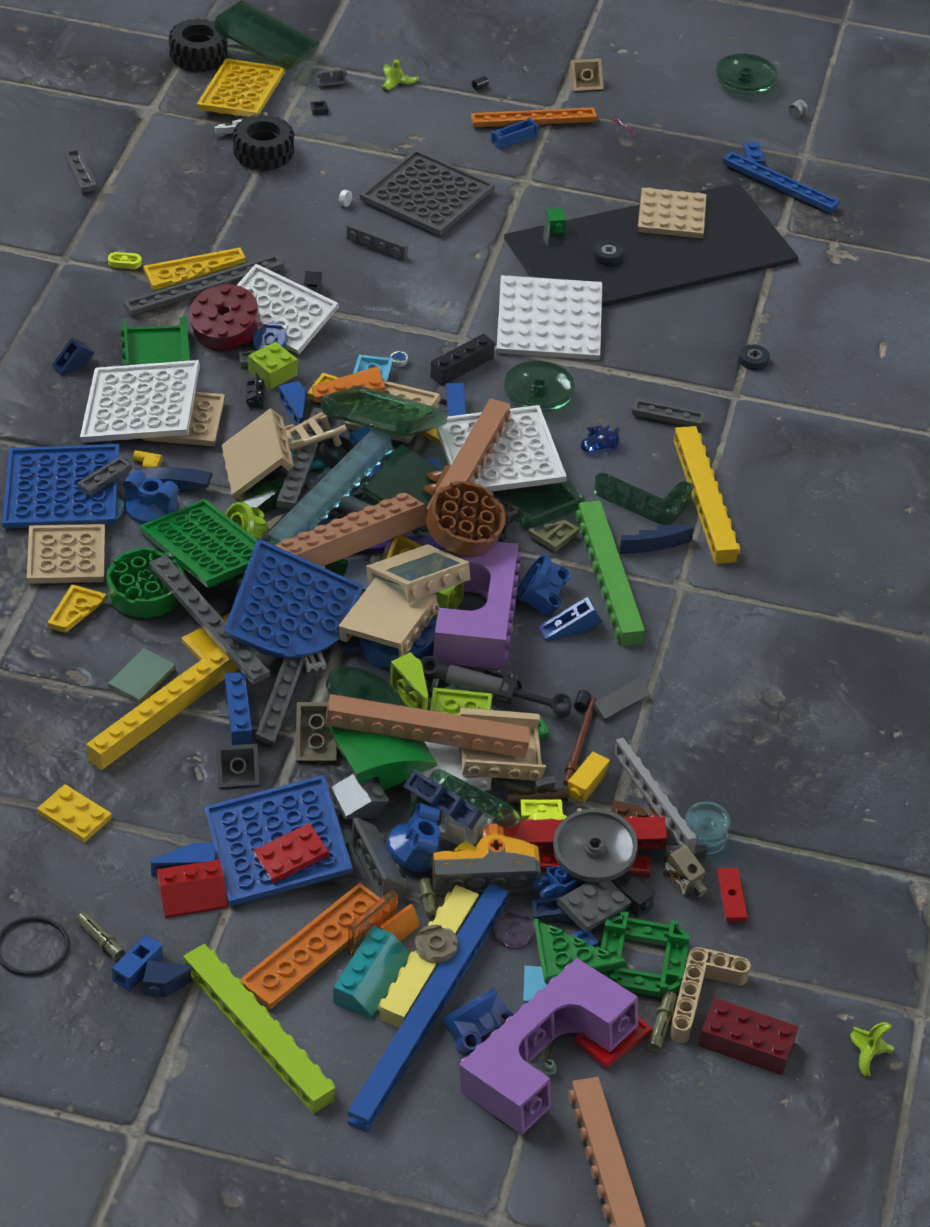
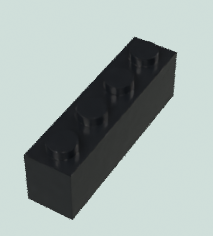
(462, 359)

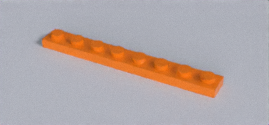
(540, 117)

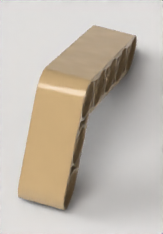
(704, 964)

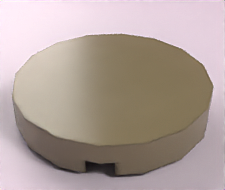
(436, 944)

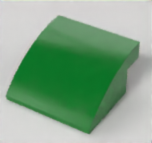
(382, 756)

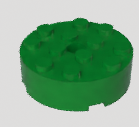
(136, 588)

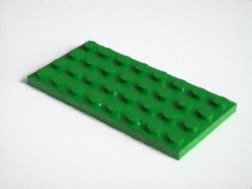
(203, 542)

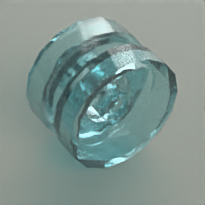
(710, 825)

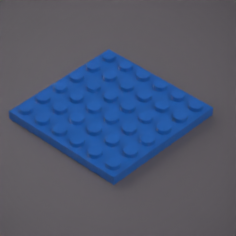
(46, 491)
(261, 817)

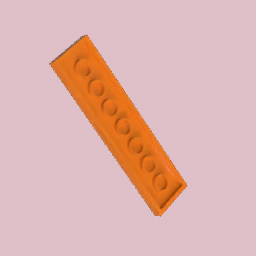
(308, 949)

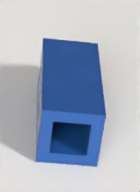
(132, 965)

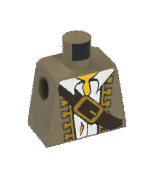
(685, 872)

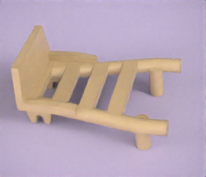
(320, 435)

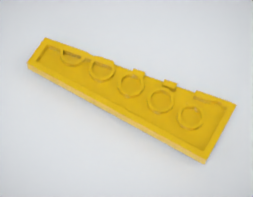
(181, 270)

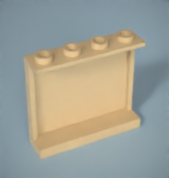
(256, 452)
(387, 617)
(500, 765)

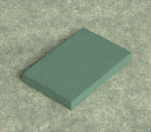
(141, 676)

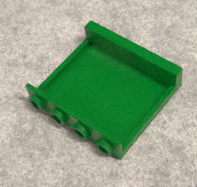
(155, 344)

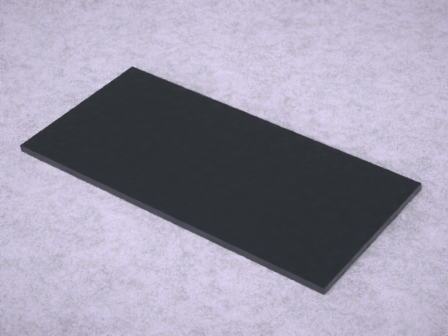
(734, 243)

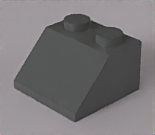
(359, 800)

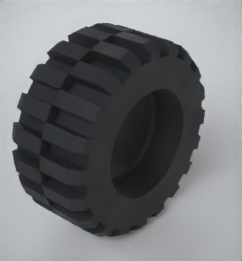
(197, 45)
(263, 142)

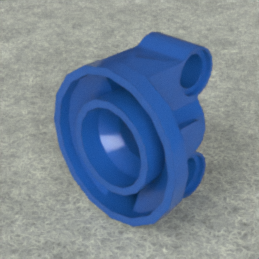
(149, 497)
(542, 585)
(417, 841)
(476, 1020)

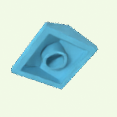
(366, 362)

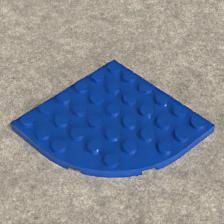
(289, 604)

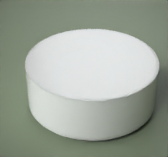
(345, 198)

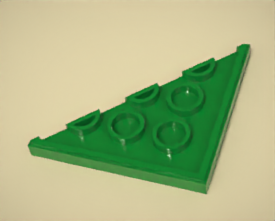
(560, 949)

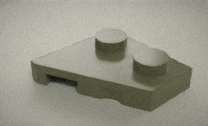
(554, 535)

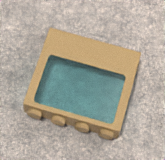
(421, 571)

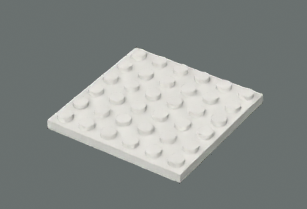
(549, 317)
(140, 401)
(519, 459)

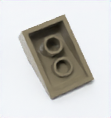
(312, 735)

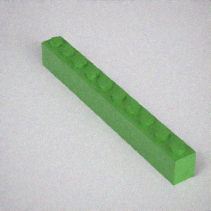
(610, 573)

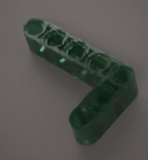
(642, 502)
(469, 791)

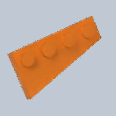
(368, 378)

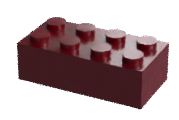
(748, 1036)

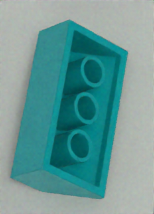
(370, 973)

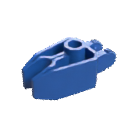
(556, 883)

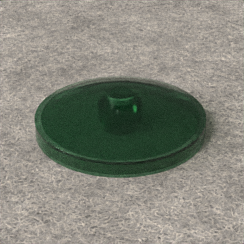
(746, 73)
(539, 384)
(361, 684)

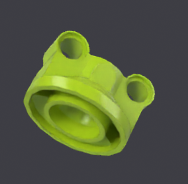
(248, 518)

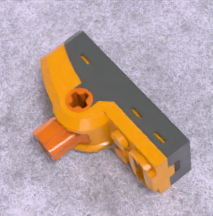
(497, 861)

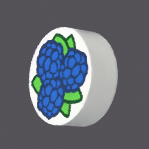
(399, 359)

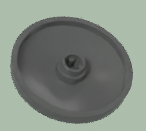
(595, 845)

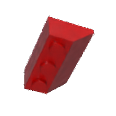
(192, 888)

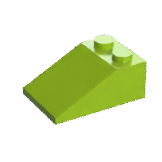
(409, 681)

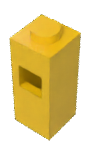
(588, 777)

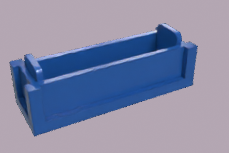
(514, 134)

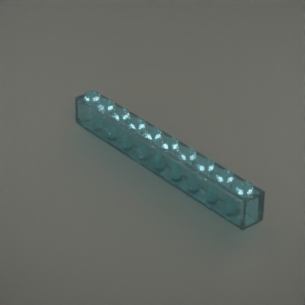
(333, 487)

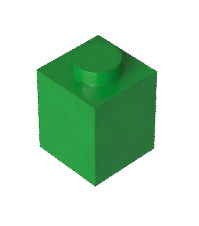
(555, 221)

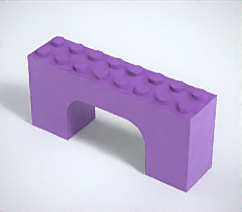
(483, 634)
(572, 1002)

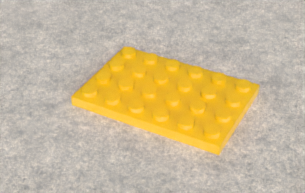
(240, 88)

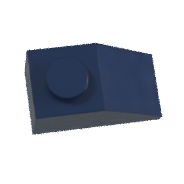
(73, 357)
(165, 978)

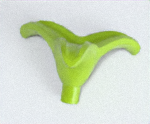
(395, 76)
(870, 1044)

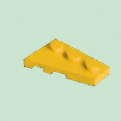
(75, 607)

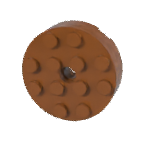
(465, 518)

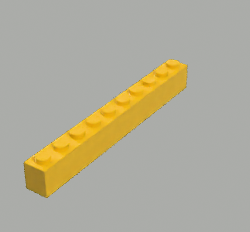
(706, 495)
(159, 709)

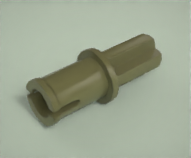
(427, 896)

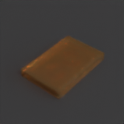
(374, 916)

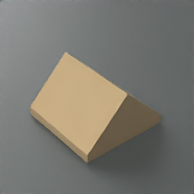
(586, 74)

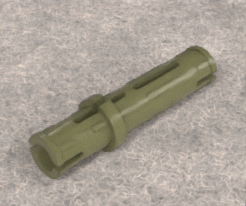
(105, 940)
(664, 1015)

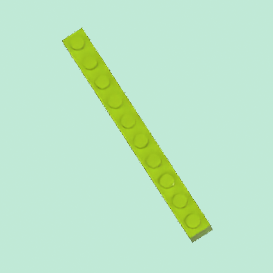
(260, 1029)

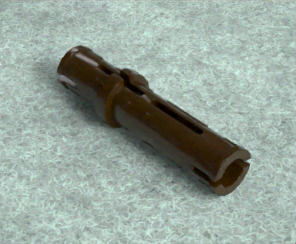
(546, 794)

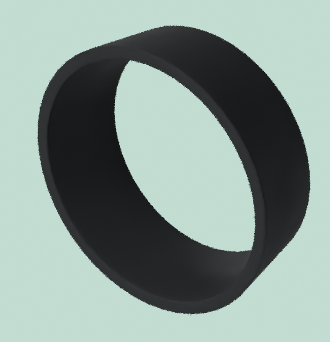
(329, 459)
(218, 591)

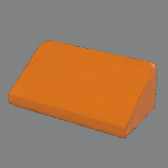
(402, 923)

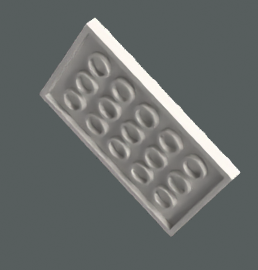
(288, 304)

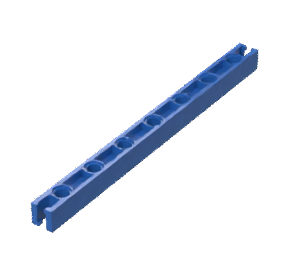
(426, 1011)

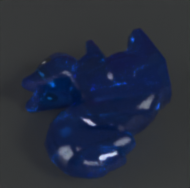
(600, 439)

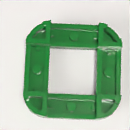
(670, 936)

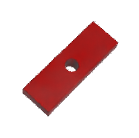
(731, 895)

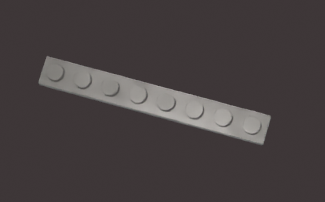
(654, 795)

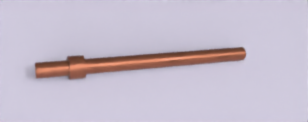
(572, 766)

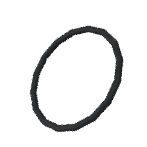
(36, 972)

